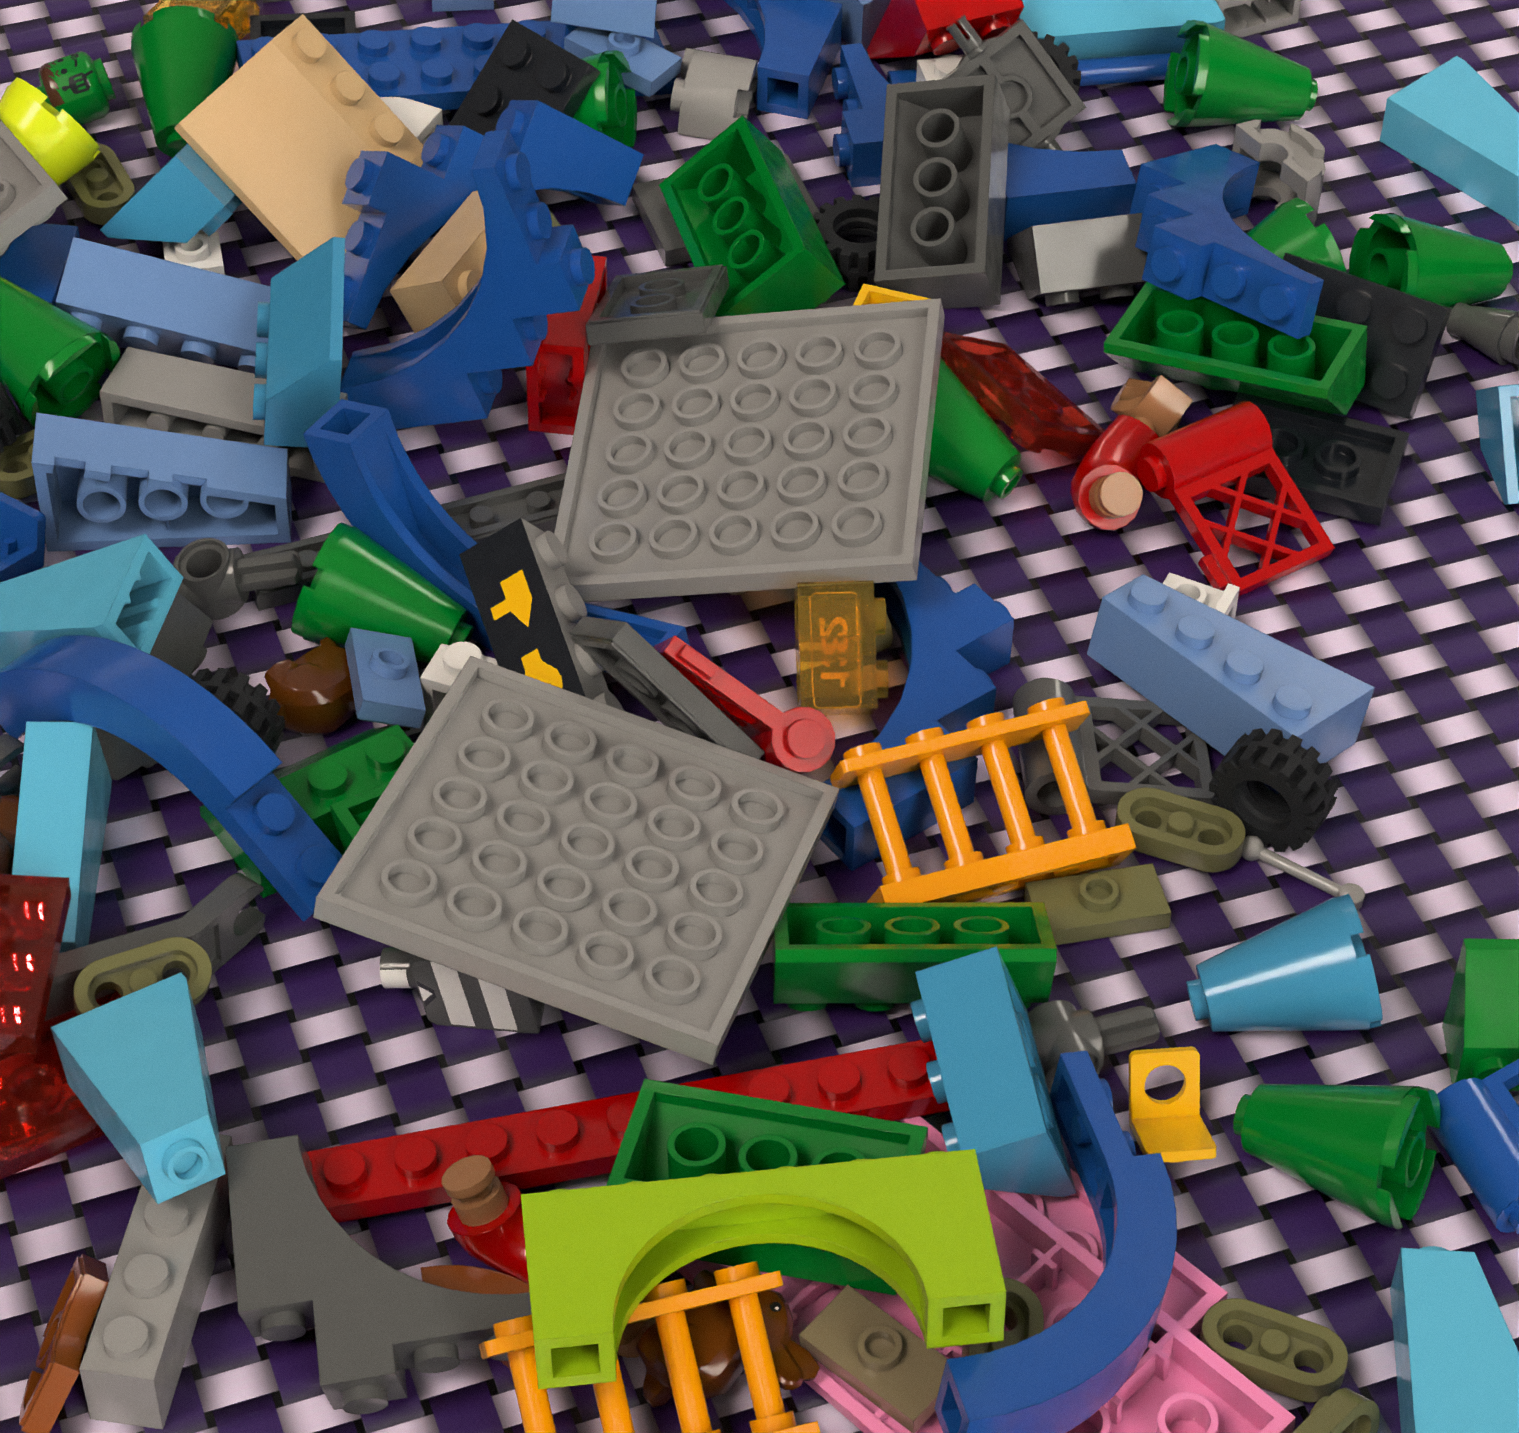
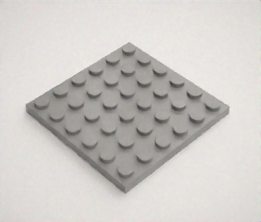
(754, 454)
(582, 858)

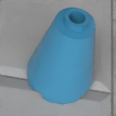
(1292, 977)

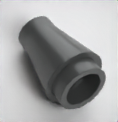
(1488, 330)

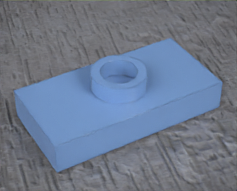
(649, 63)
(384, 678)

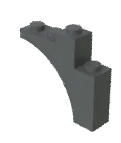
(307, 1272)

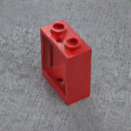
(561, 363)

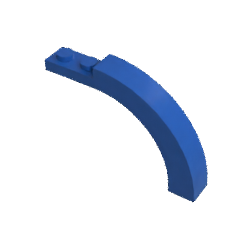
(391, 504)
(187, 734)
(1091, 1352)

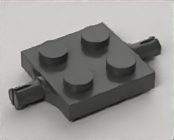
(1029, 79)

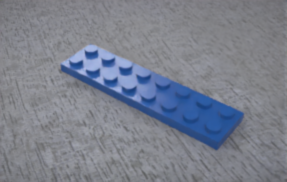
(427, 61)

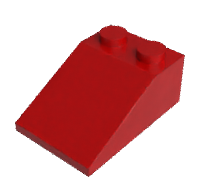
(921, 25)

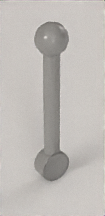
(1254, 849)

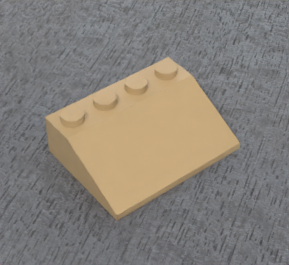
(290, 132)

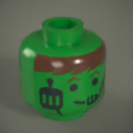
(77, 86)

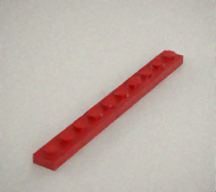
(586, 1135)

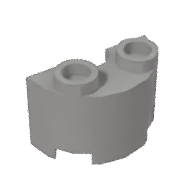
(713, 92)
(1288, 161)

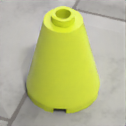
(48, 135)

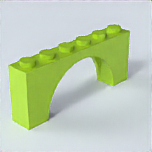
(902, 1217)

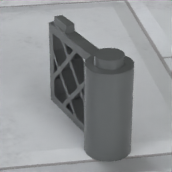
(1138, 721)

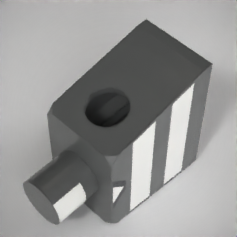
(458, 998)

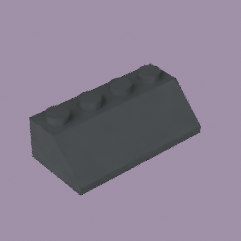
(944, 190)

